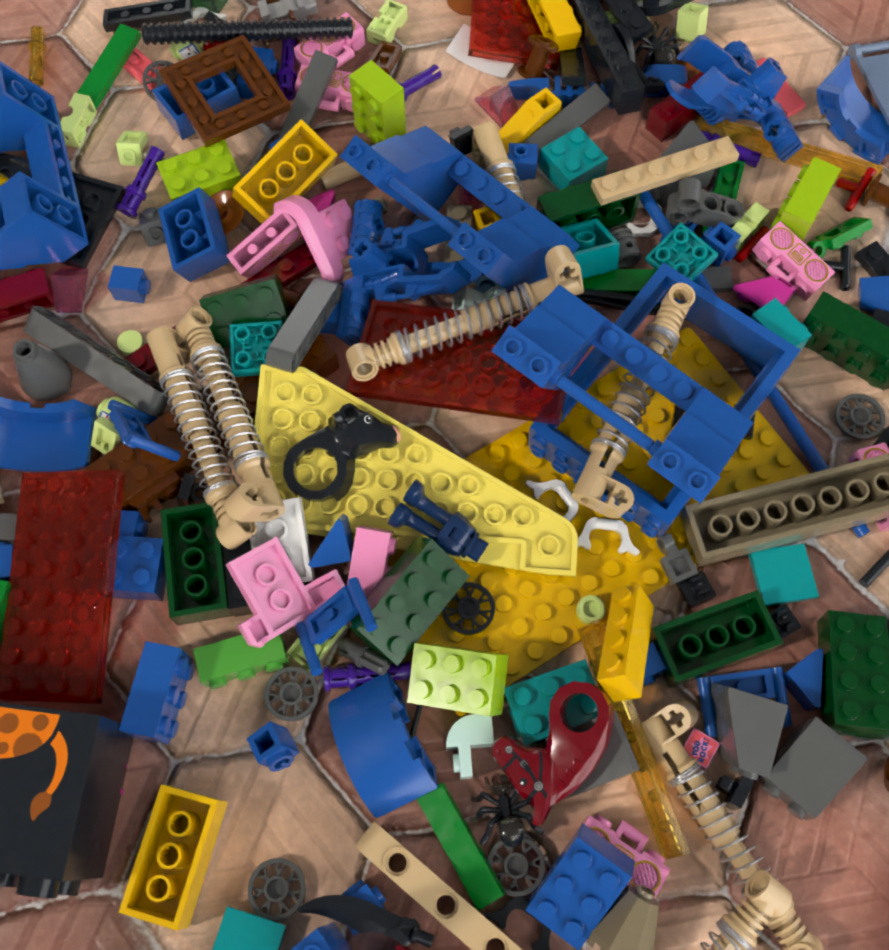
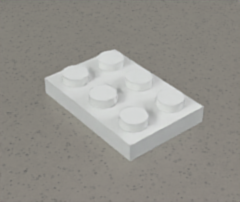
(292, 534)

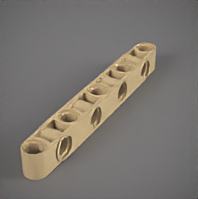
(427, 888)

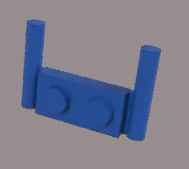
(130, 426)
(332, 617)
(760, 682)

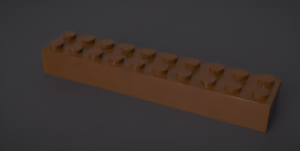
(146, 468)

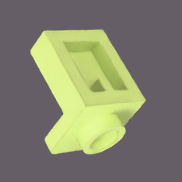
(131, 146)
(104, 435)

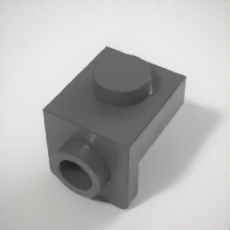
(151, 227)

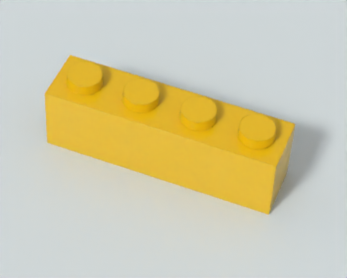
(557, 22)
(626, 643)

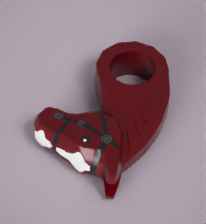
(569, 758)

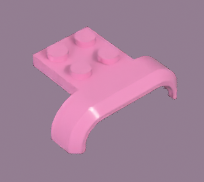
(324, 232)
(276, 592)

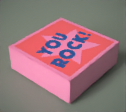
(701, 747)

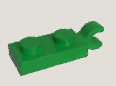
(840, 234)

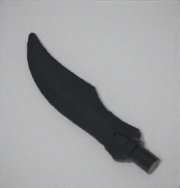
(368, 918)

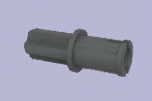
(363, 656)

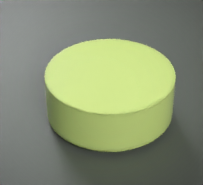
(130, 342)
(590, 609)

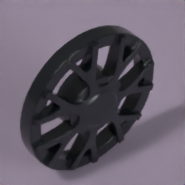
(469, 608)

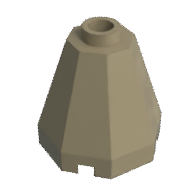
(628, 922)

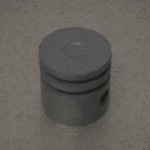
(628, 248)

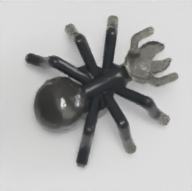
(659, 51)
(507, 814)

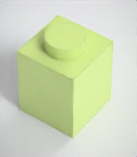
(691, 21)

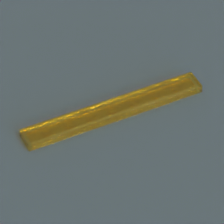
(753, 139)
(647, 779)

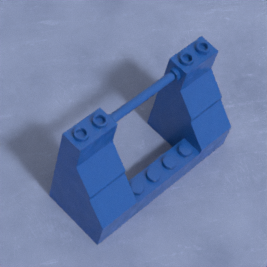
(421, 175)
(39, 213)
(559, 335)

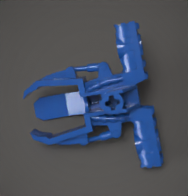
(737, 90)
(394, 266)

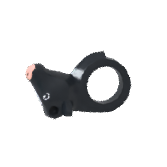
(346, 438)

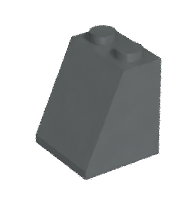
(687, 138)
(747, 730)
(616, 762)
(811, 768)

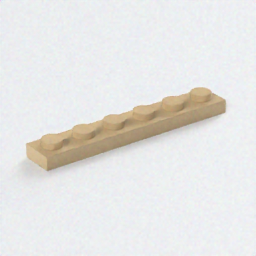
(664, 170)

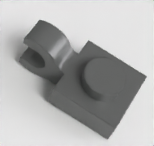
(676, 563)

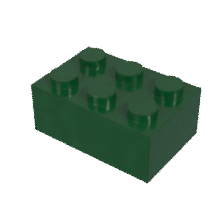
(245, 303)

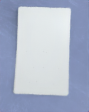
(459, 49)

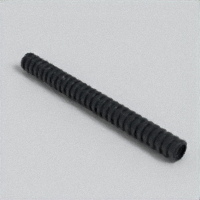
(251, 30)

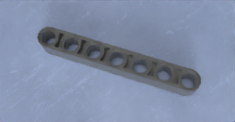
(96, 360)

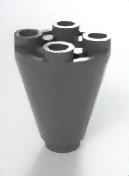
(41, 371)

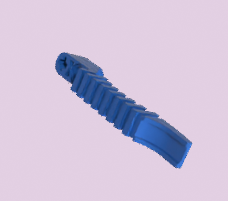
(527, 88)

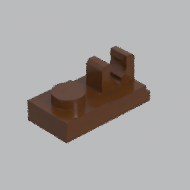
(386, 55)
(153, 496)

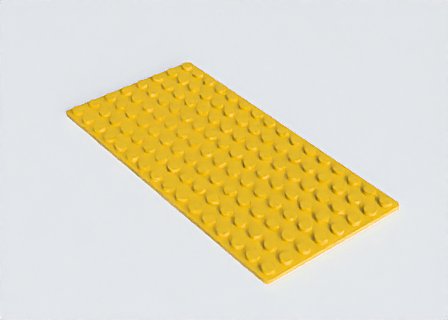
(538, 611)

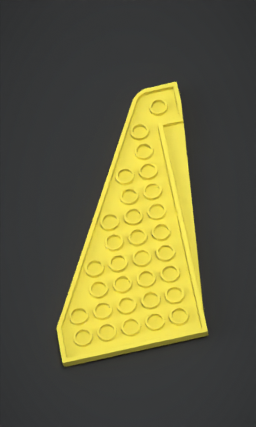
(517, 528)

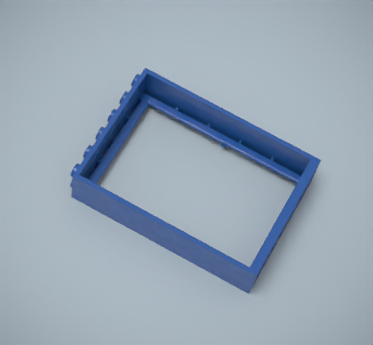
(715, 318)

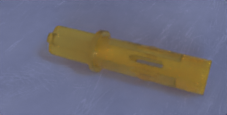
(37, 49)

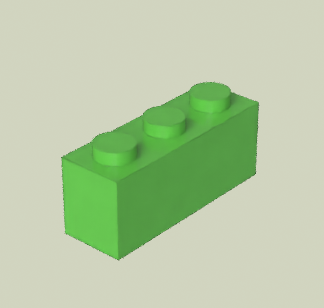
(235, 659)

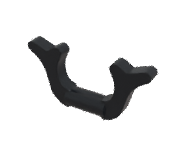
(520, 903)

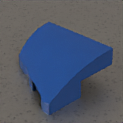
(873, 293)

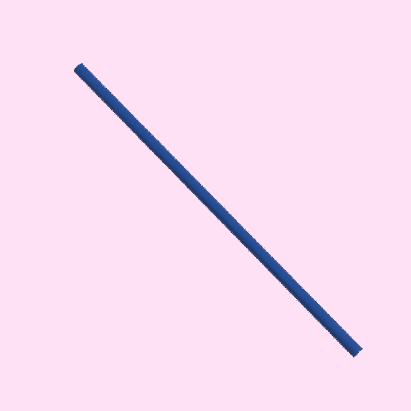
(775, 397)

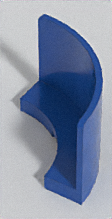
(852, 115)
(45, 437)
(377, 747)

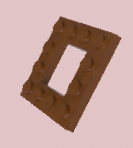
(211, 127)

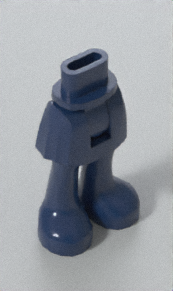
(455, 537)

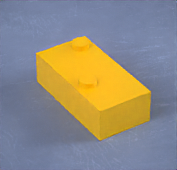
(285, 171)
(173, 857)

